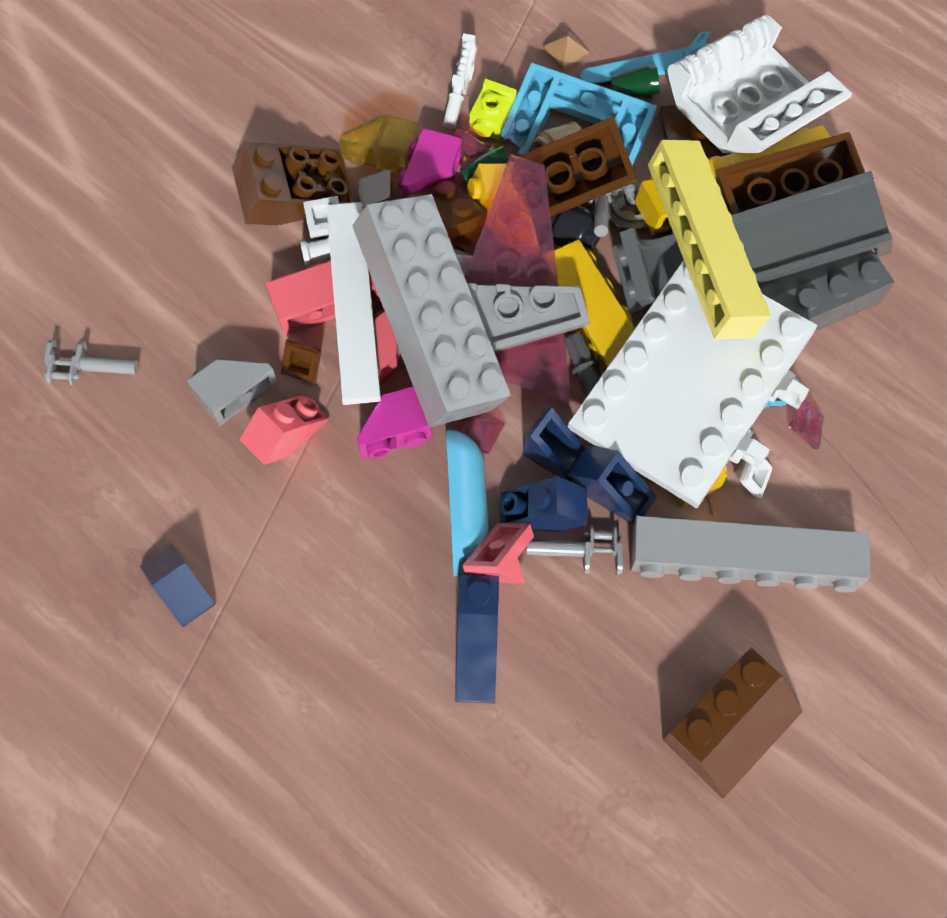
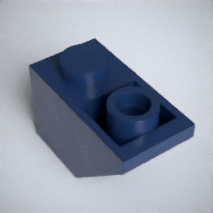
(546, 505)

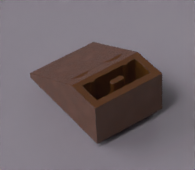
(280, 177)

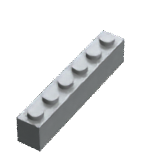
(750, 553)

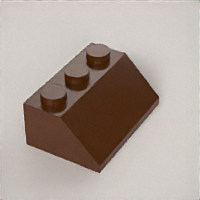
(584, 165)
(735, 723)

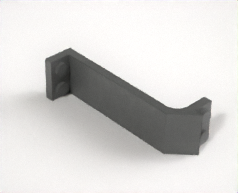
(775, 236)

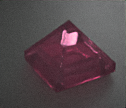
(472, 143)
(807, 424)
(483, 430)

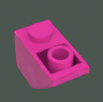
(432, 160)
(394, 424)

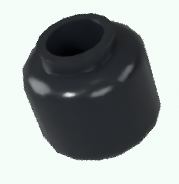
(573, 226)

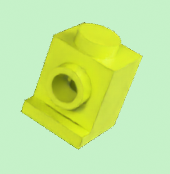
(491, 109)

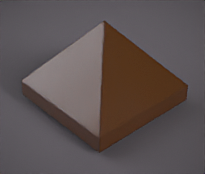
(301, 361)

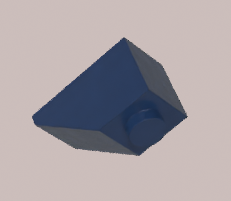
(612, 483)

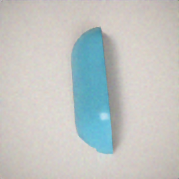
(466, 497)

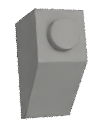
(230, 386)

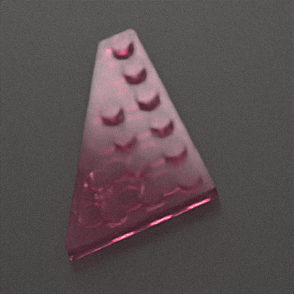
(520, 252)

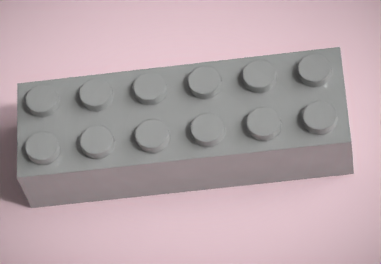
(430, 309)

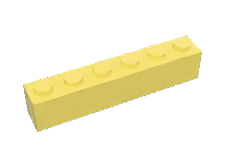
(708, 240)

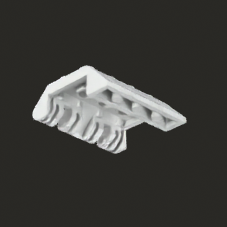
(747, 92)

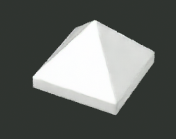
(753, 478)

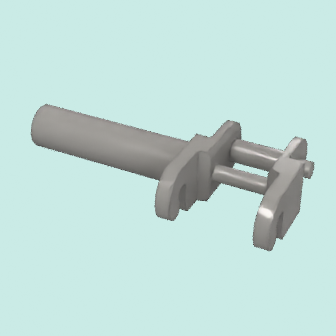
(601, 208)
(83, 363)
(581, 549)

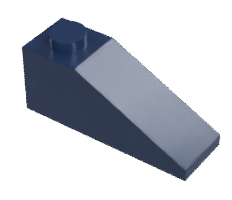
(477, 639)

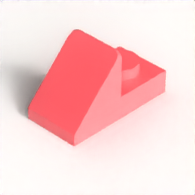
(500, 552)

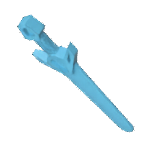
(661, 60)

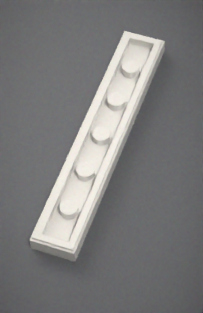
(352, 307)

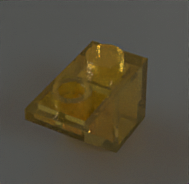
(380, 143)

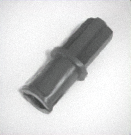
(585, 367)

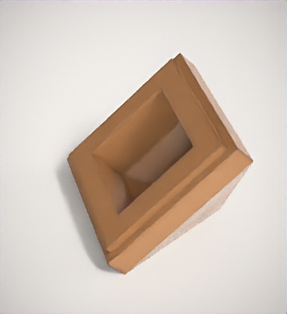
(566, 50)

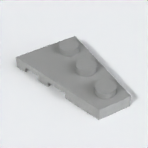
(527, 313)

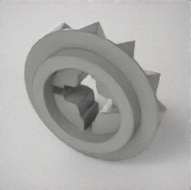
(627, 219)

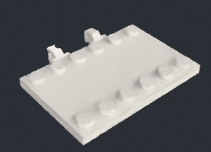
(687, 400)

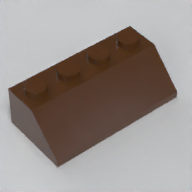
(788, 172)

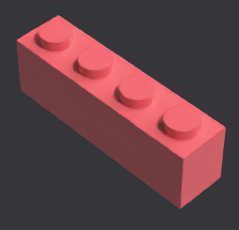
(306, 297)

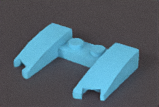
(549, 89)

